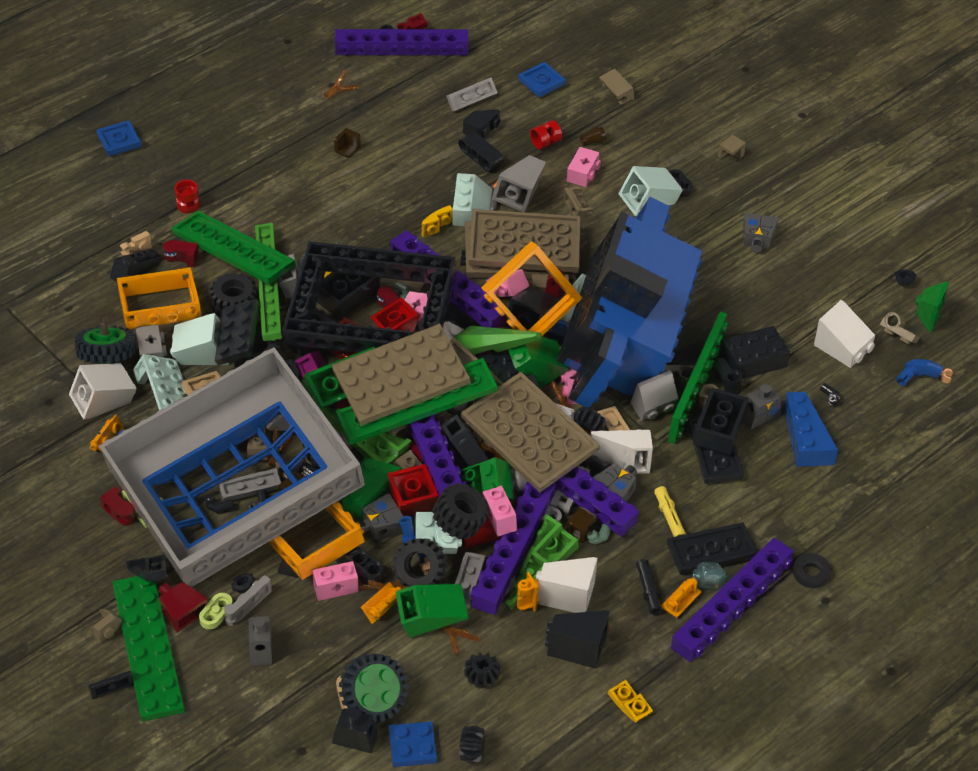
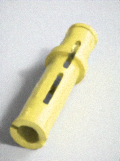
(667, 506)

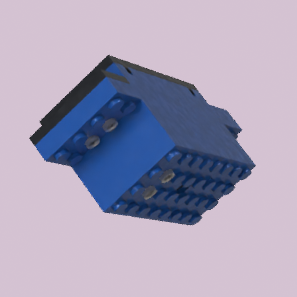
(611, 342)

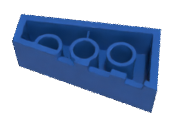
(807, 432)

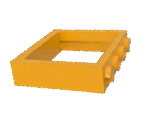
(156, 283)
(555, 313)
(326, 554)

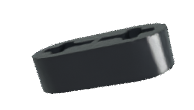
(683, 182)

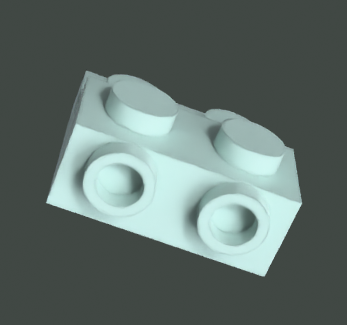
(427, 528)

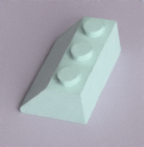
(469, 195)

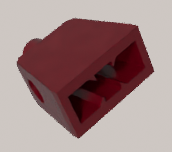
(181, 604)

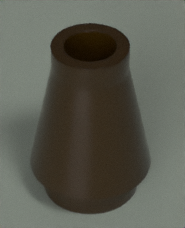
(593, 136)

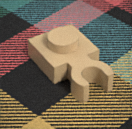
(138, 243)

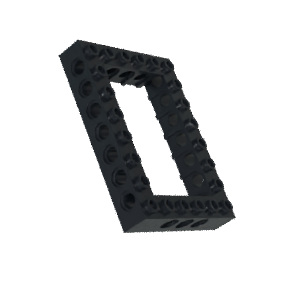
(363, 261)

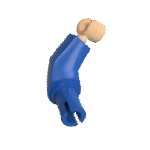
(923, 367)
(408, 534)

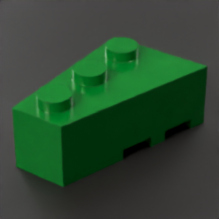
(375, 486)

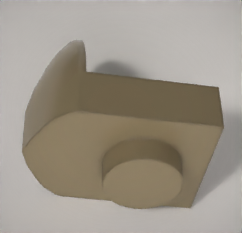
(107, 626)

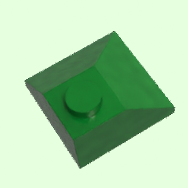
(931, 304)

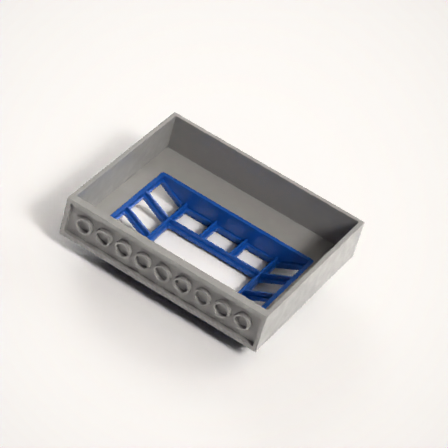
(211, 424)

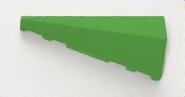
(481, 339)
(381, 447)
(551, 545)

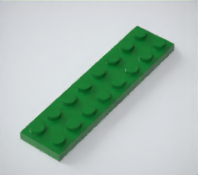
(234, 247)
(698, 377)
(481, 384)
(148, 648)

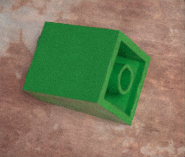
(539, 359)

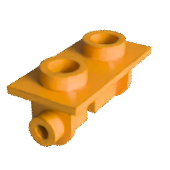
(108, 431)
(528, 593)
(682, 597)
(380, 602)

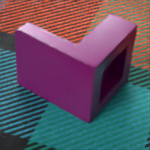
(310, 362)

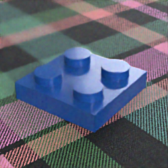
(541, 79)
(118, 138)
(412, 744)

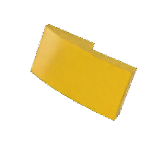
(432, 223)
(629, 702)

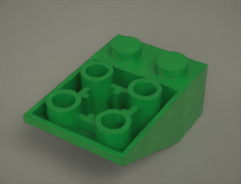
(489, 475)
(430, 607)

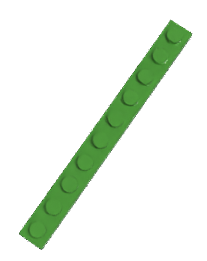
(269, 292)

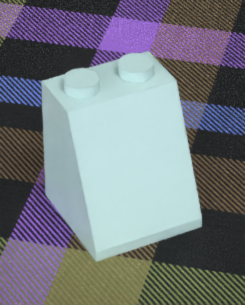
(646, 183)
(196, 341)

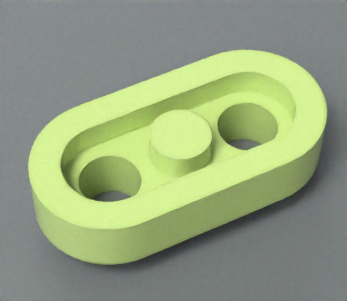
(214, 612)

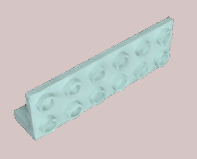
(164, 378)

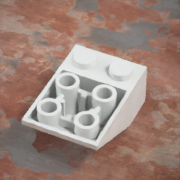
(625, 448)

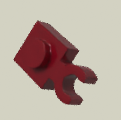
(414, 22)

